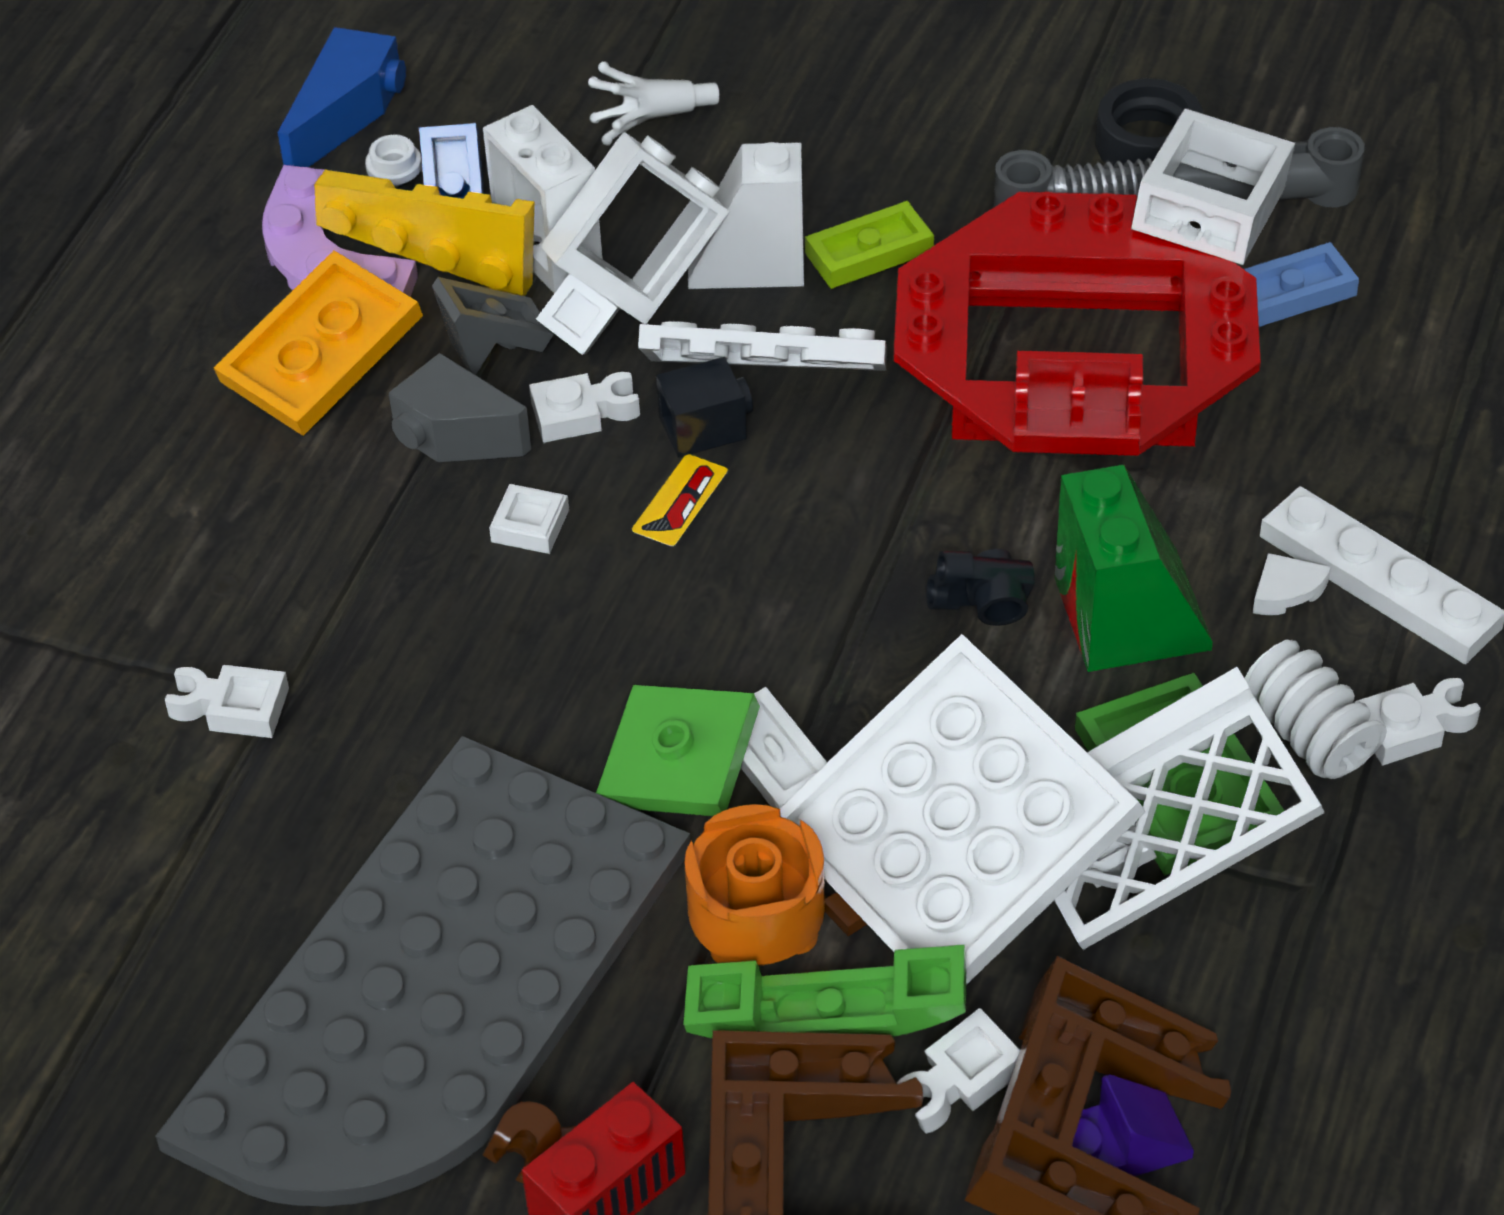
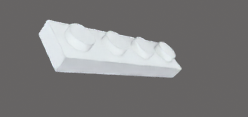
(1384, 575)

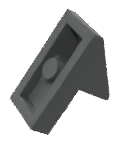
(484, 316)

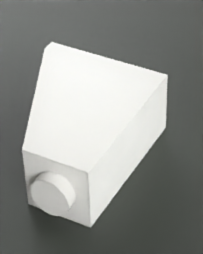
(764, 229)

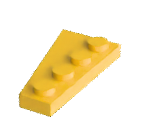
(451, 234)

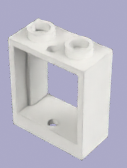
(537, 164)
(1226, 221)
(673, 253)

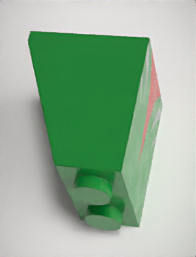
(1122, 575)

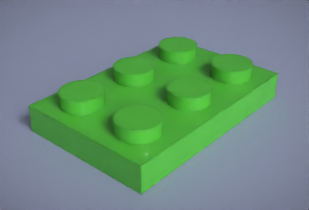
(1114, 717)

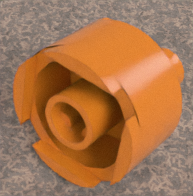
(755, 886)

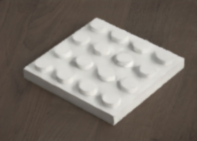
(960, 811)

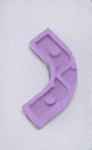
(300, 245)

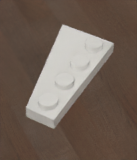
(744, 346)

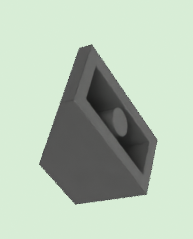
(457, 415)

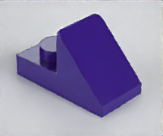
(1132, 1128)

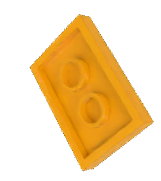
(318, 342)

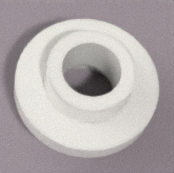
(394, 159)

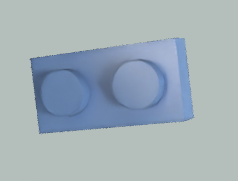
(1302, 283)

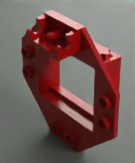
(1083, 256)

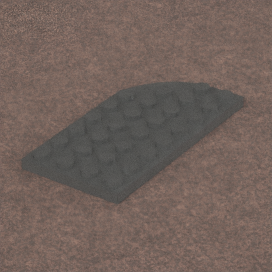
(428, 988)

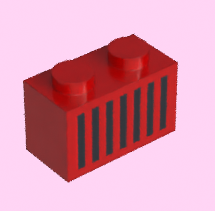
(608, 1161)

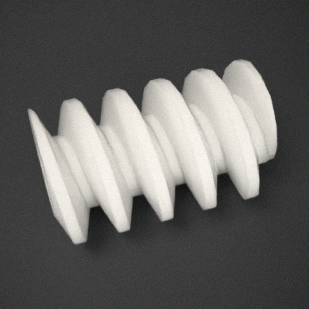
(1314, 710)

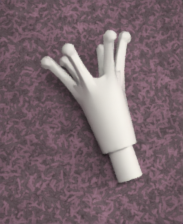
(648, 99)

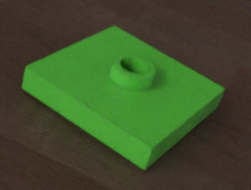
(679, 749)

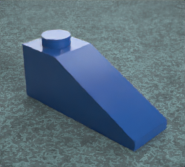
(341, 94)

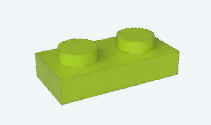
(868, 244)

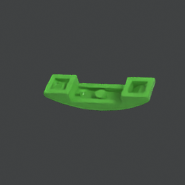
(894, 1000)

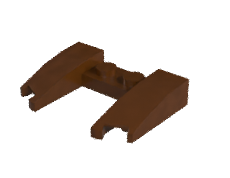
(1070, 1032)
(782, 1078)

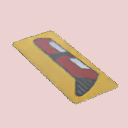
(679, 500)

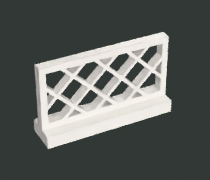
(1146, 755)

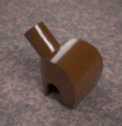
(527, 1130)

